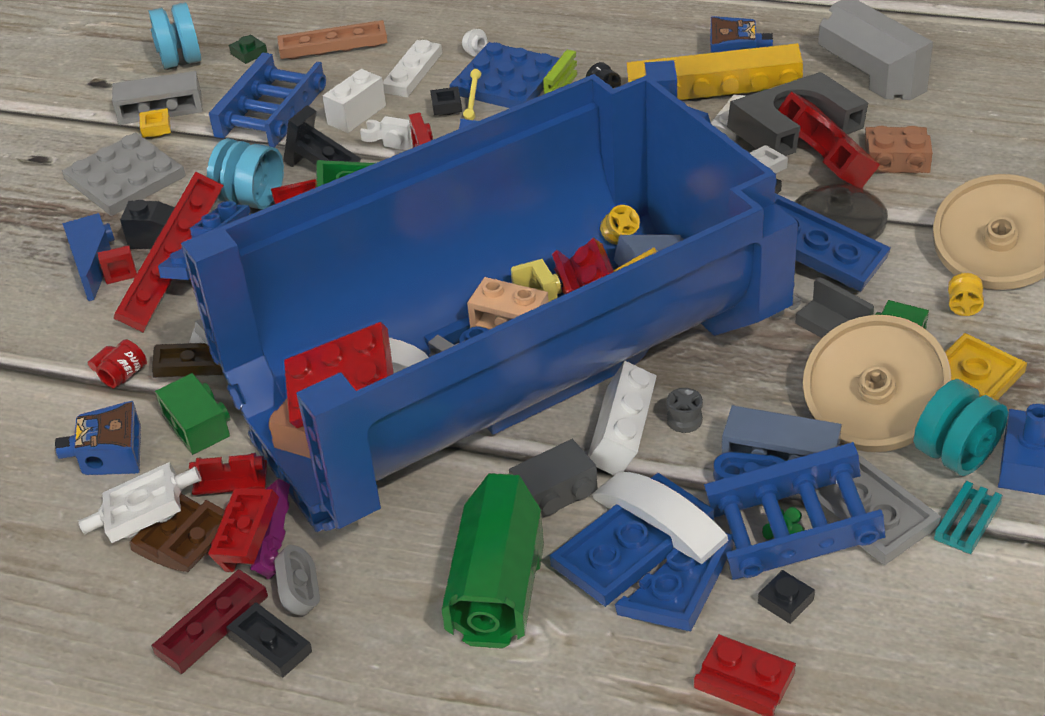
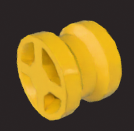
(627, 221)
(965, 294)

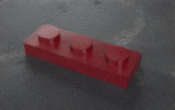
(208, 621)

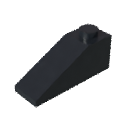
(143, 222)

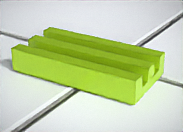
(561, 73)

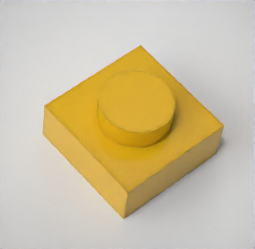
(155, 123)

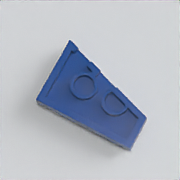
(676, 590)

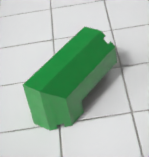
(494, 563)

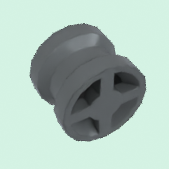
(684, 410)

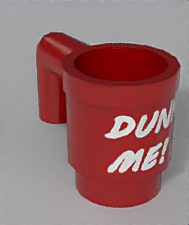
(118, 363)

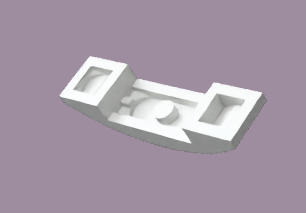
(665, 509)

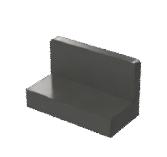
(831, 308)

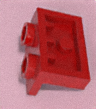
(584, 267)
(243, 527)

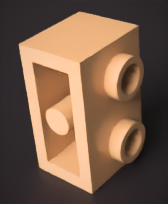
(501, 301)

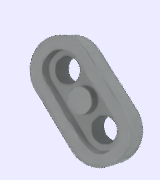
(296, 580)

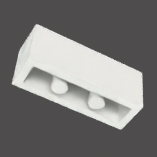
(622, 418)

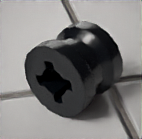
(606, 74)

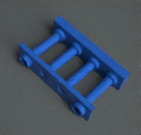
(257, 82)
(787, 479)

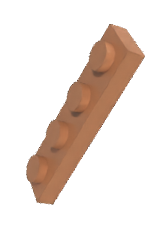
(332, 39)

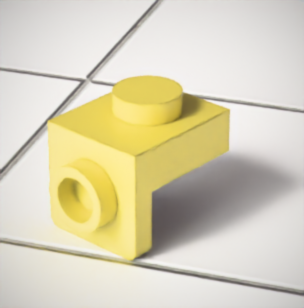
(537, 276)

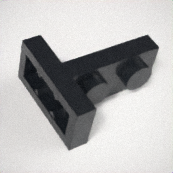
(309, 143)

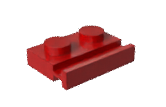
(744, 675)

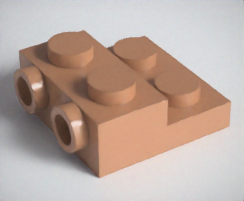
(899, 148)

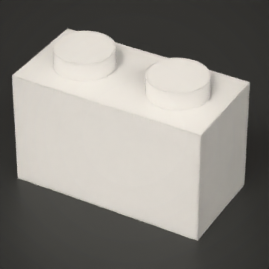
(354, 100)

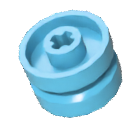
(175, 35)

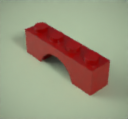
(840, 151)

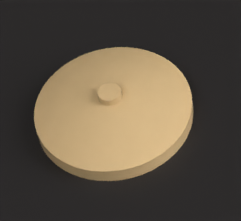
(994, 230)
(875, 380)

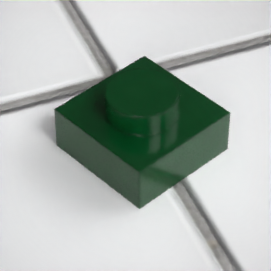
(247, 48)

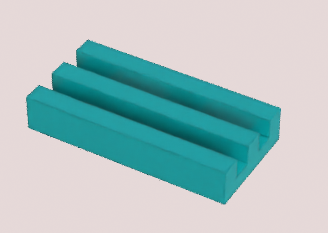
(978, 497)

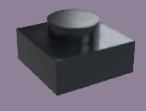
(446, 101)
(786, 596)

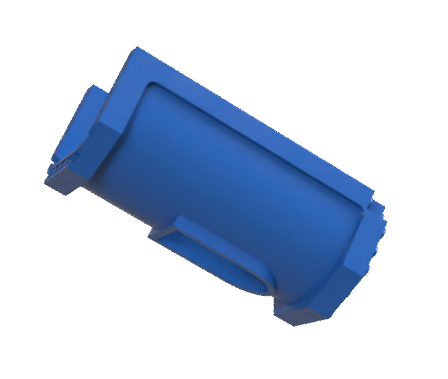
(425, 230)

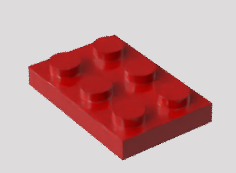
(359, 356)

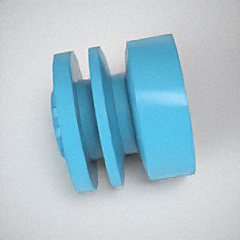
(246, 172)

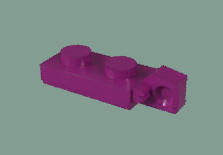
(275, 533)

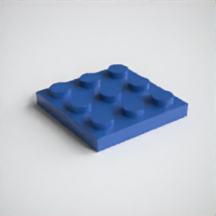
(507, 75)

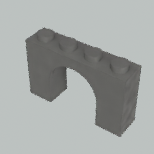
(761, 124)

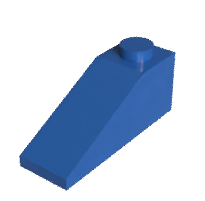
(86, 239)

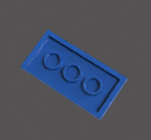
(834, 247)
(616, 550)

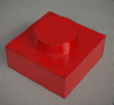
(117, 264)

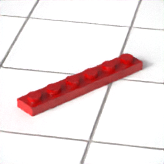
(147, 287)

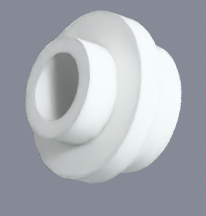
(474, 41)

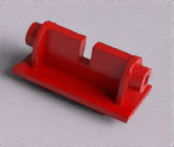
(240, 472)

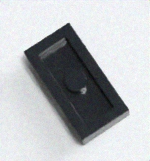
(269, 639)

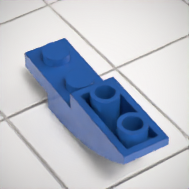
(226, 212)

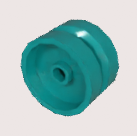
(960, 427)

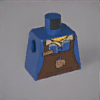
(736, 34)
(105, 441)

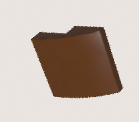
(183, 538)

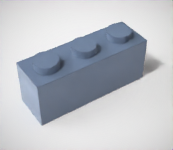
(777, 434)

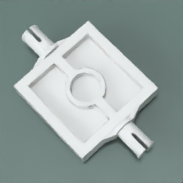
(140, 502)

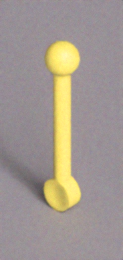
(469, 112)

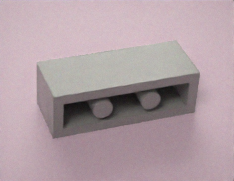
(175, 91)

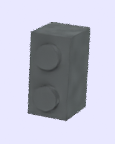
(558, 476)

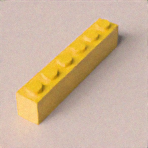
(730, 71)

